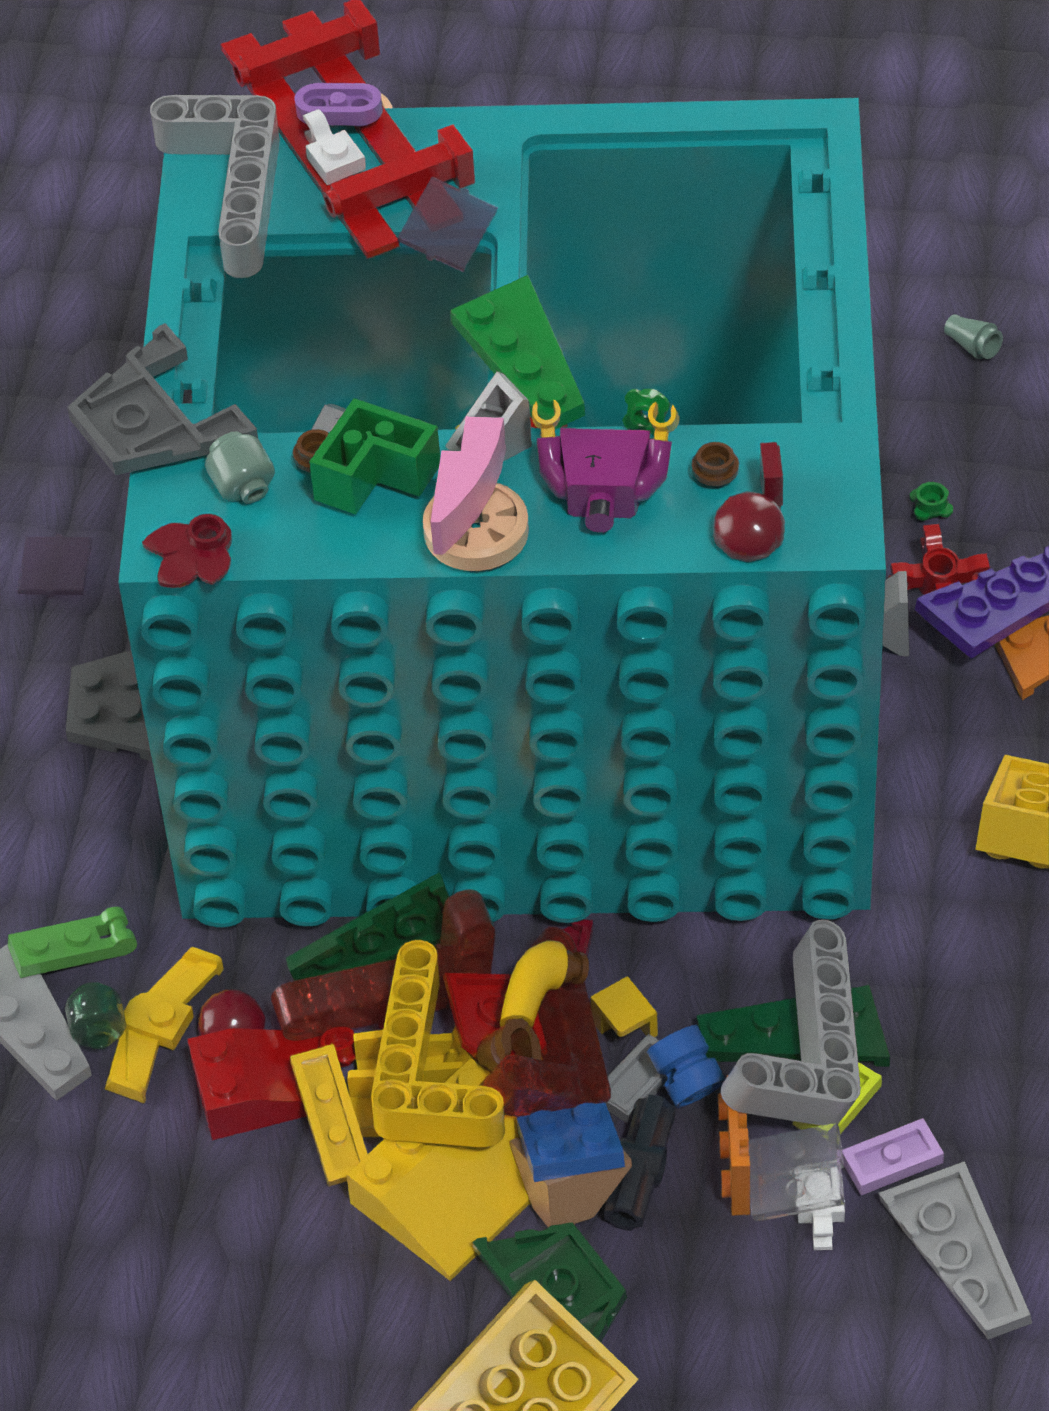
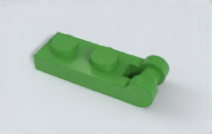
(72, 943)

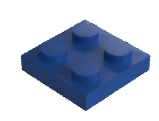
(570, 1141)

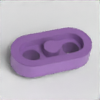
(340, 102)

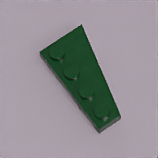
(378, 933)
(774, 1030)

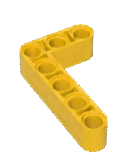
(401, 1101)

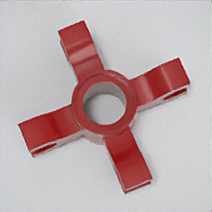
(939, 560)

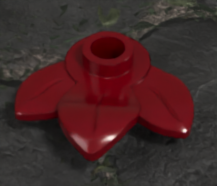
(191, 550)

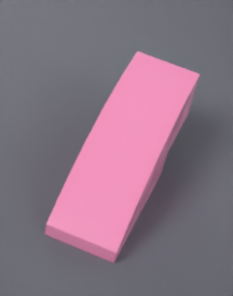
(466, 480)

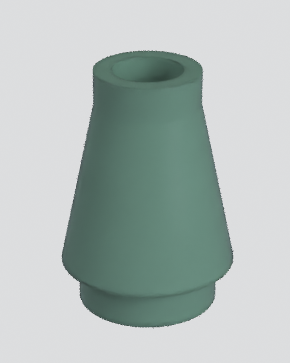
(976, 336)

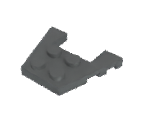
(135, 420)
(107, 706)

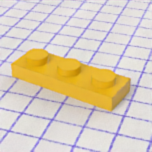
(329, 1112)

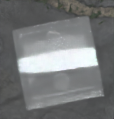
(796, 1172)

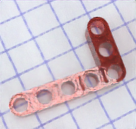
(362, 993)
(572, 1061)

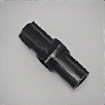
(648, 1153)

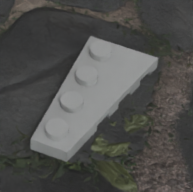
(37, 1031)
(958, 1241)

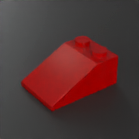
(247, 1078)

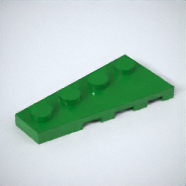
(517, 340)

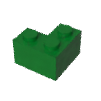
(373, 448)

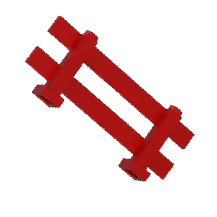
(401, 170)

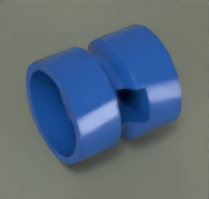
(685, 1063)

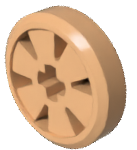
(496, 541)

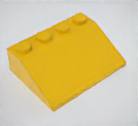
(1017, 813)
(441, 1194)
(531, 1361)

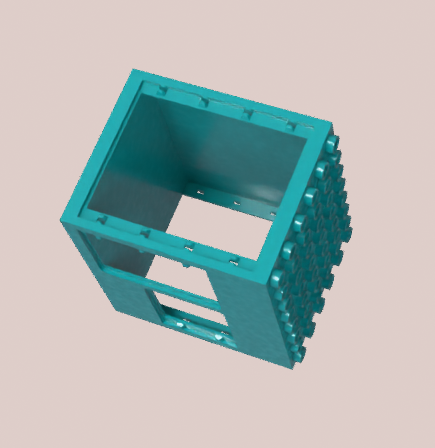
(609, 704)

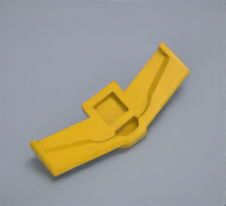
(157, 1020)

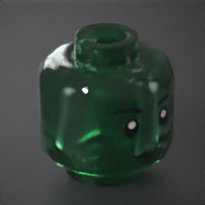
(95, 1015)

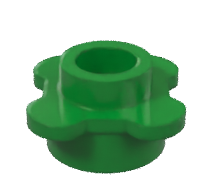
(642, 400)
(931, 501)

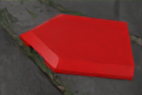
(478, 1007)

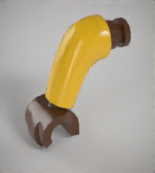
(537, 971)

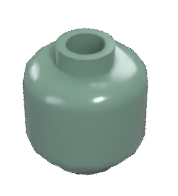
(239, 467)

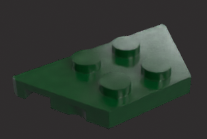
(563, 1266)

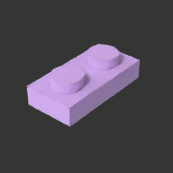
(892, 1156)

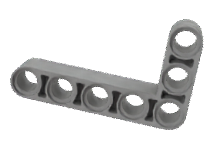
(248, 133)
(827, 1077)

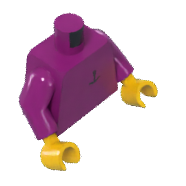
(604, 470)

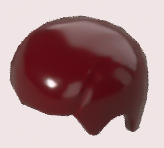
(749, 526)
(230, 1010)

